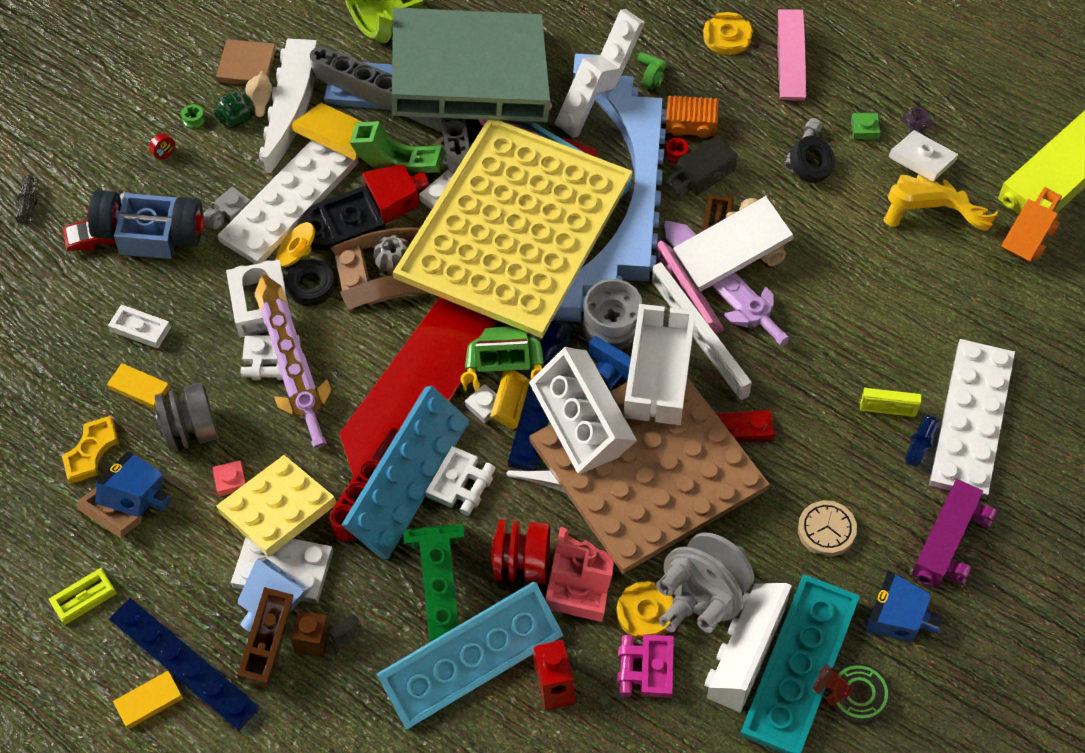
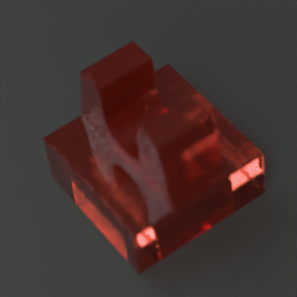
(837, 683)

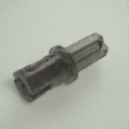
(27, 200)

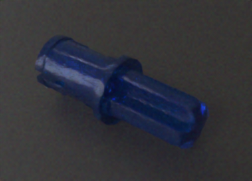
(921, 440)

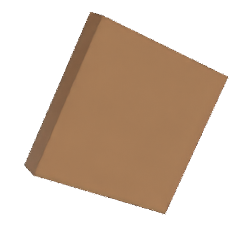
(244, 60)

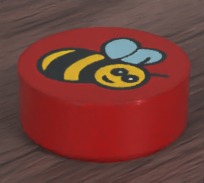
(161, 146)

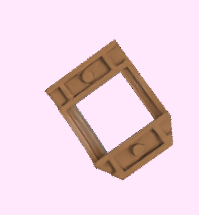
(354, 276)

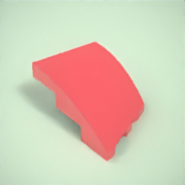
(579, 578)

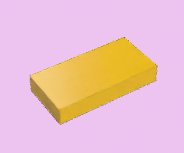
(137, 385)
(510, 398)
(147, 700)

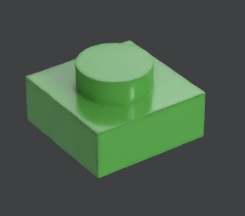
(865, 126)

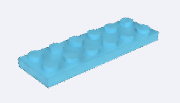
(469, 655)

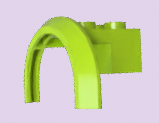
(376, 16)

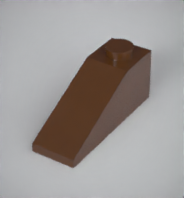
(265, 638)

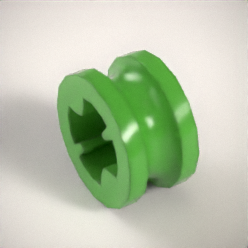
(196, 122)

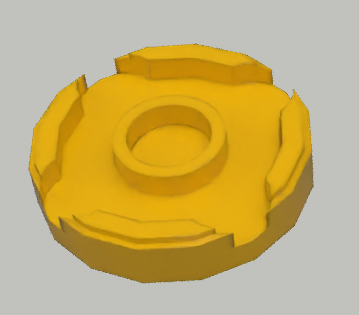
(727, 33)
(641, 609)

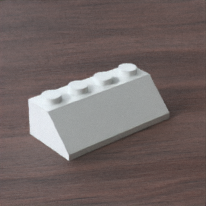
(582, 410)
(748, 645)

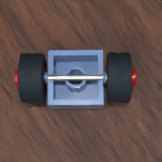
(145, 222)

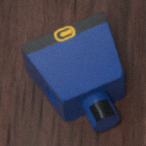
(131, 486)
(902, 610)

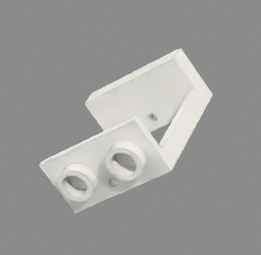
(251, 322)

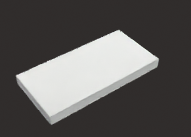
(733, 243)

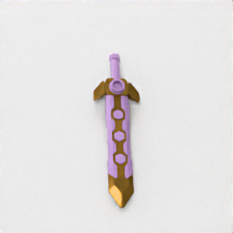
(291, 360)

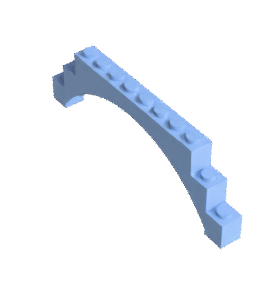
(629, 250)

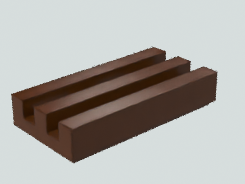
(720, 199)

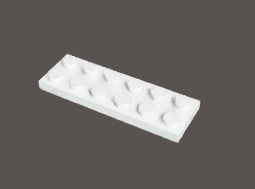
(284, 200)
(972, 416)

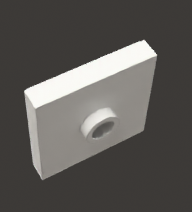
(923, 155)

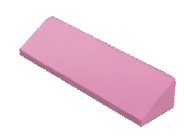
(667, 257)

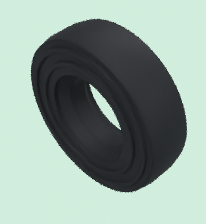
(822, 151)
(306, 268)

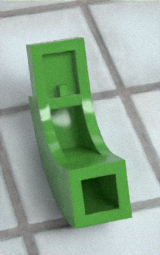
(382, 151)

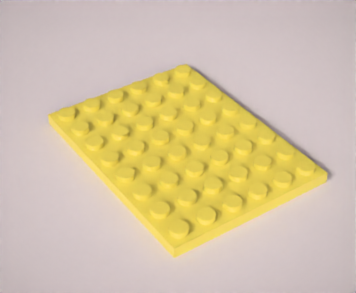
(513, 226)

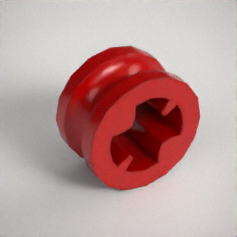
(677, 144)

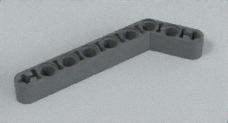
(376, 87)

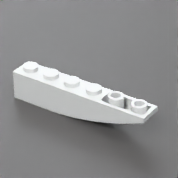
(289, 98)

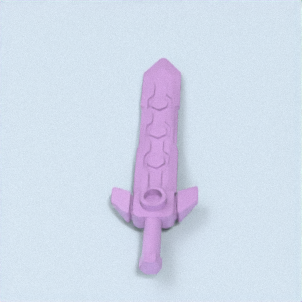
(749, 307)

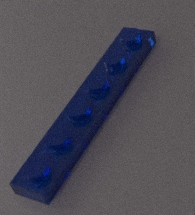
(533, 417)
(184, 664)

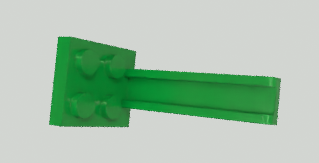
(437, 574)

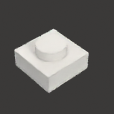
(481, 403)

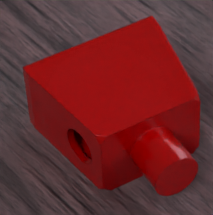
(394, 190)
(553, 671)

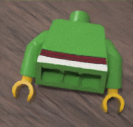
(500, 351)

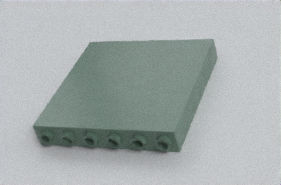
(469, 65)

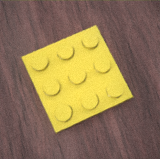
(276, 505)

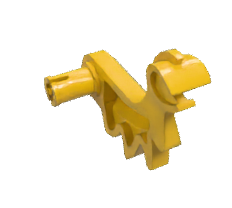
(923, 193)

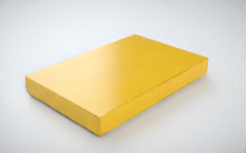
(328, 128)

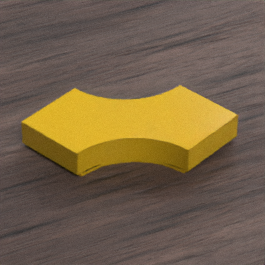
(84, 458)

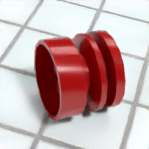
(521, 551)

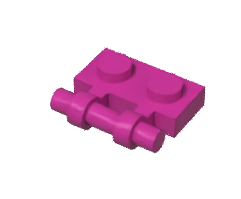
(657, 666)

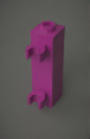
(937, 554)

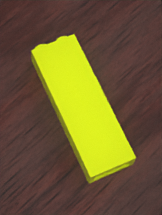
(1056, 166)

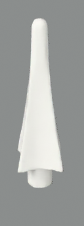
(543, 478)

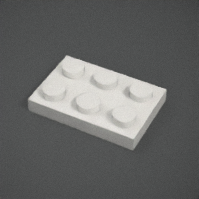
(299, 558)

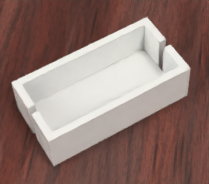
(659, 365)

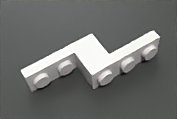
(599, 73)

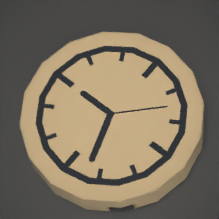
(827, 528)

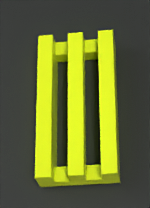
(890, 402)
(86, 599)

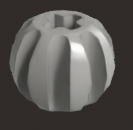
(389, 253)

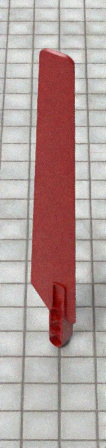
(429, 358)

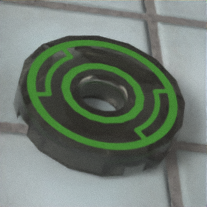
(877, 689)

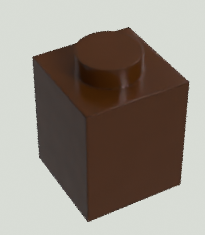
(310, 633)

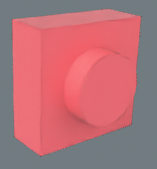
(229, 477)

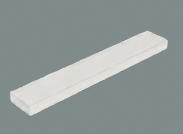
(703, 333)

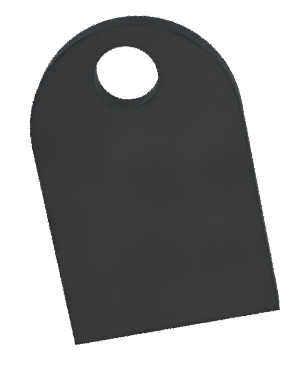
(343, 218)

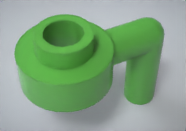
(654, 73)

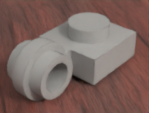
(228, 206)

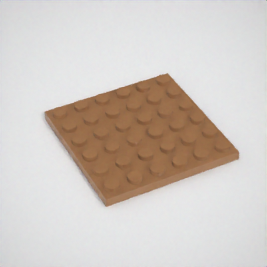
(661, 485)

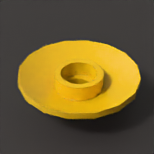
(296, 245)

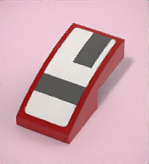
(79, 239)

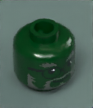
(233, 109)

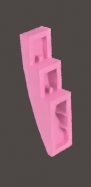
(791, 55)

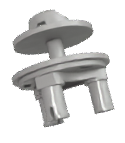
(705, 580)

